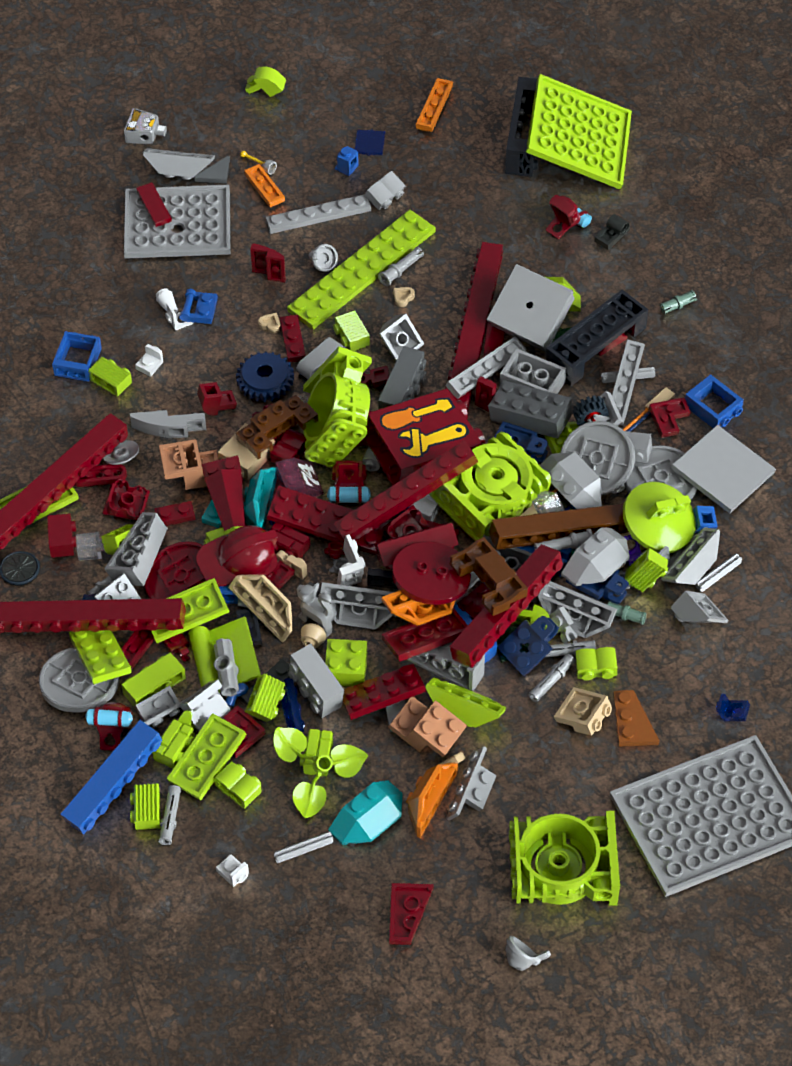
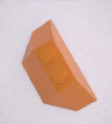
(414, 611)
(429, 794)

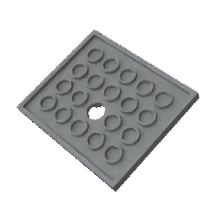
(198, 209)

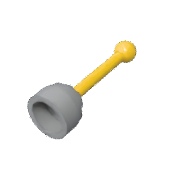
(268, 165)

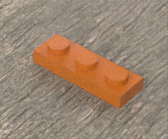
(264, 185)

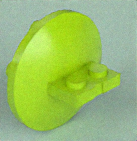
(659, 517)

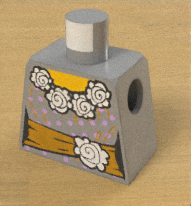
(143, 127)

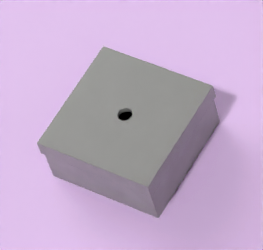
(531, 307)

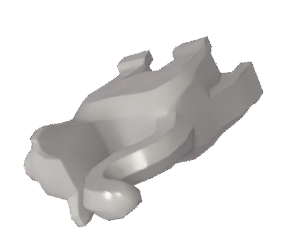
(316, 607)

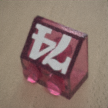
(299, 476)

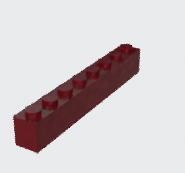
(407, 491)
(485, 628)

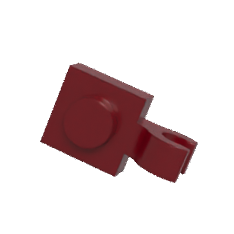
(179, 645)

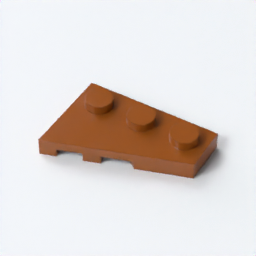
(632, 721)

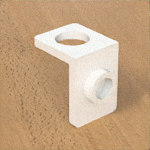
(172, 318)

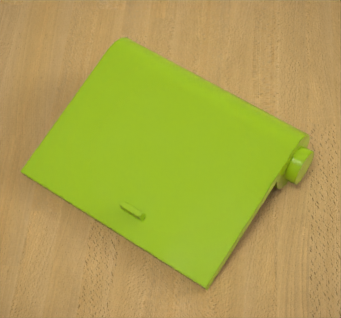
(203, 649)

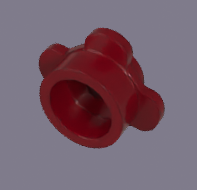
(335, 549)

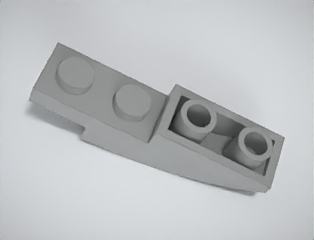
(162, 425)

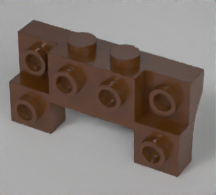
(273, 422)
(494, 572)

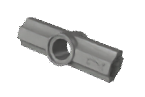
(226, 667)

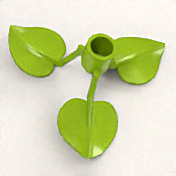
(306, 796)

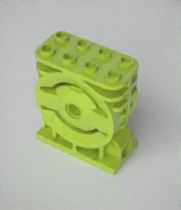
(340, 405)
(478, 503)
(563, 883)

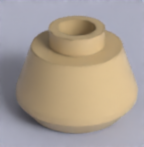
(313, 635)

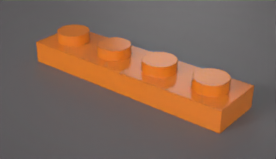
(434, 104)

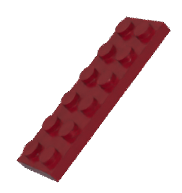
(316, 517)

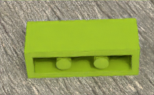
(153, 678)

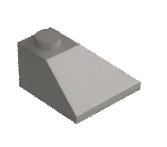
(399, 333)
(697, 608)

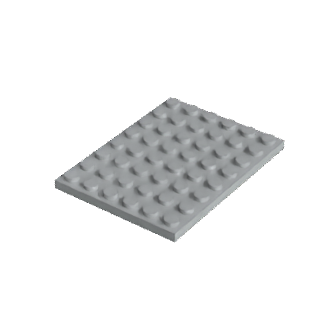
(708, 815)

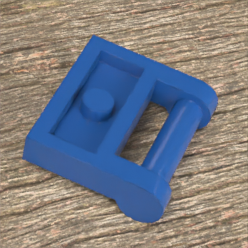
(204, 310)

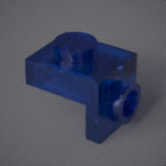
(732, 709)

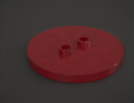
(174, 571)
(426, 576)

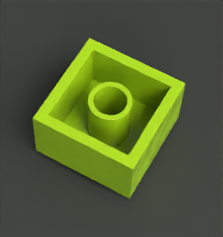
(347, 660)

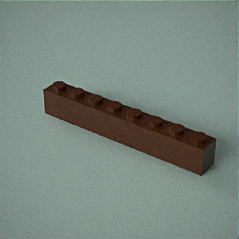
(538, 528)

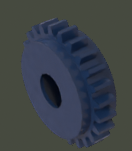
(251, 378)

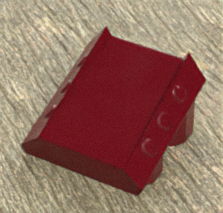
(125, 500)
(407, 522)

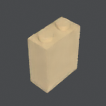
(248, 461)

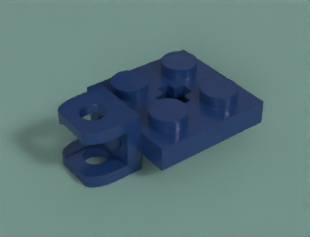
(527, 440)
(606, 588)
(536, 637)

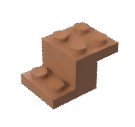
(185, 461)
(427, 726)

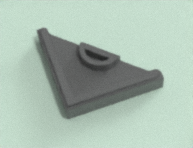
(216, 173)

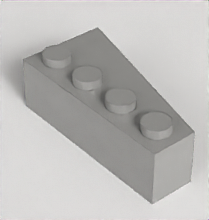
(138, 550)
(441, 663)

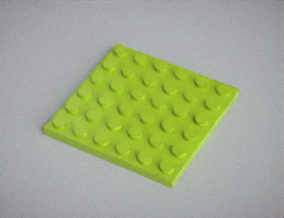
(579, 131)

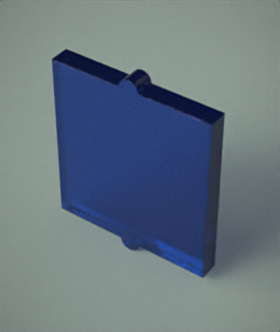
(370, 142)

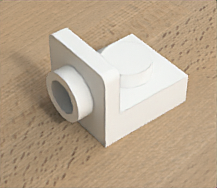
(150, 360)
(233, 870)

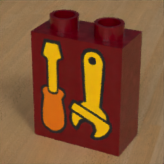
(418, 432)

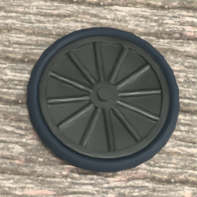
(19, 568)

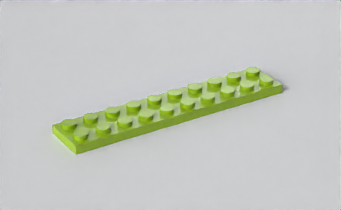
(361, 269)

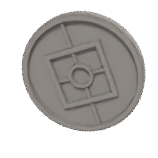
(605, 451)
(659, 470)
(68, 686)

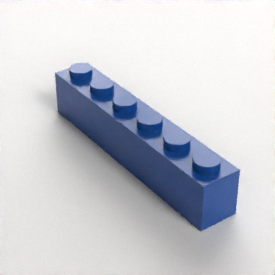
(112, 777)

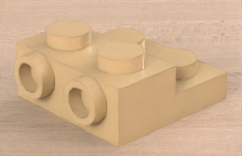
(584, 711)

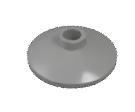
(122, 453)

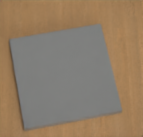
(723, 469)

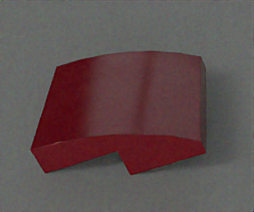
(269, 262)

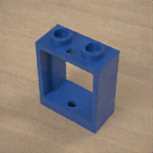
(72, 369)
(703, 389)

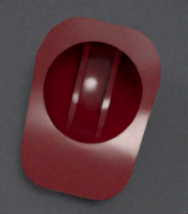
(241, 552)

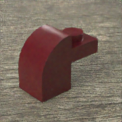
(214, 400)

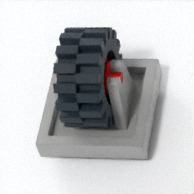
(597, 409)

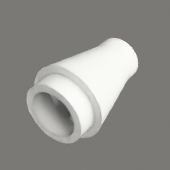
(165, 296)

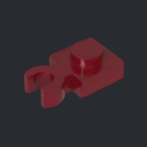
(377, 377)

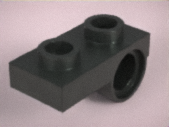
(615, 229)

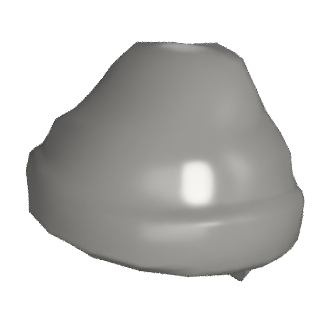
(324, 257)
(521, 956)

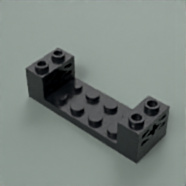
(517, 159)
(596, 332)

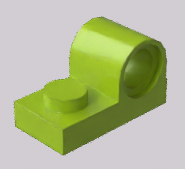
(113, 539)

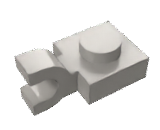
(563, 621)

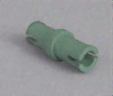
(678, 302)
(627, 613)

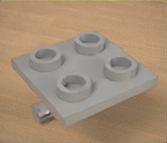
(112, 590)

